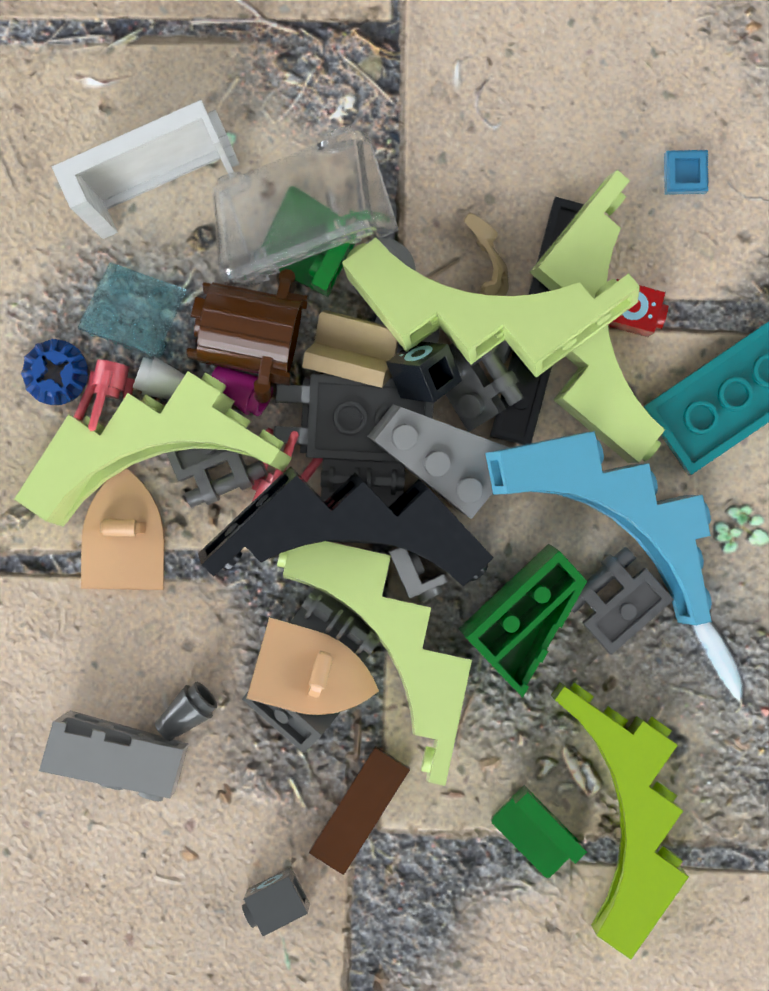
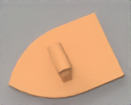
(123, 537)
(308, 672)

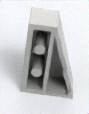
(113, 756)

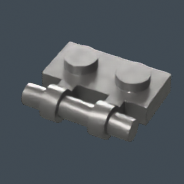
(477, 398)
(198, 462)
(628, 608)

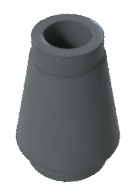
(187, 710)

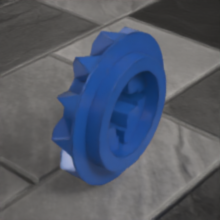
(73, 375)

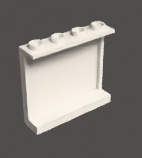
(142, 162)

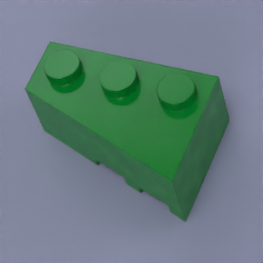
(525, 615)

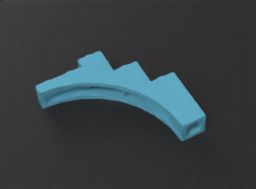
(627, 495)

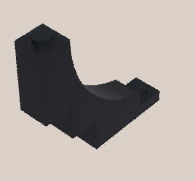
(296, 516)

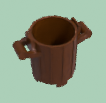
(249, 330)

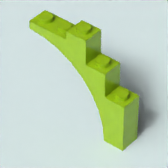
(644, 877)

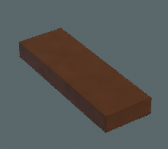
(359, 810)

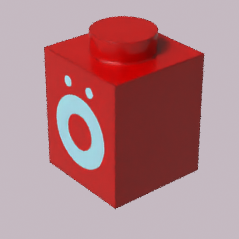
(644, 315)

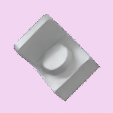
(409, 567)

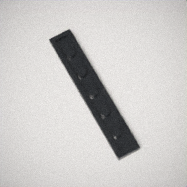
(520, 420)

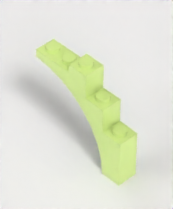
(140, 429)

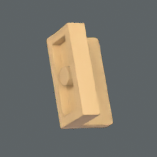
(351, 349)

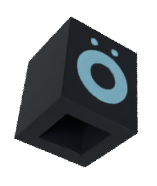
(424, 372)

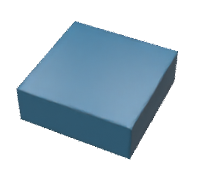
(686, 172)

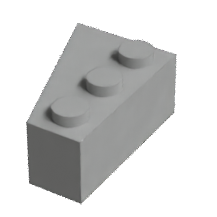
(439, 455)

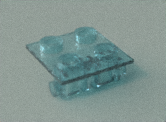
(132, 310)

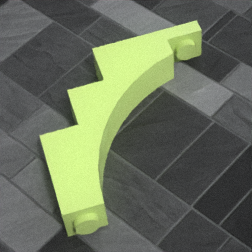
(535, 326)
(597, 390)
(431, 679)

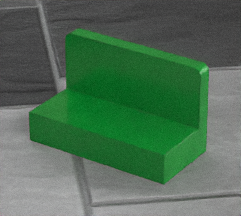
(537, 832)

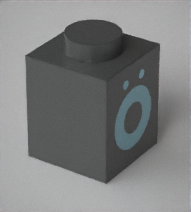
(275, 902)

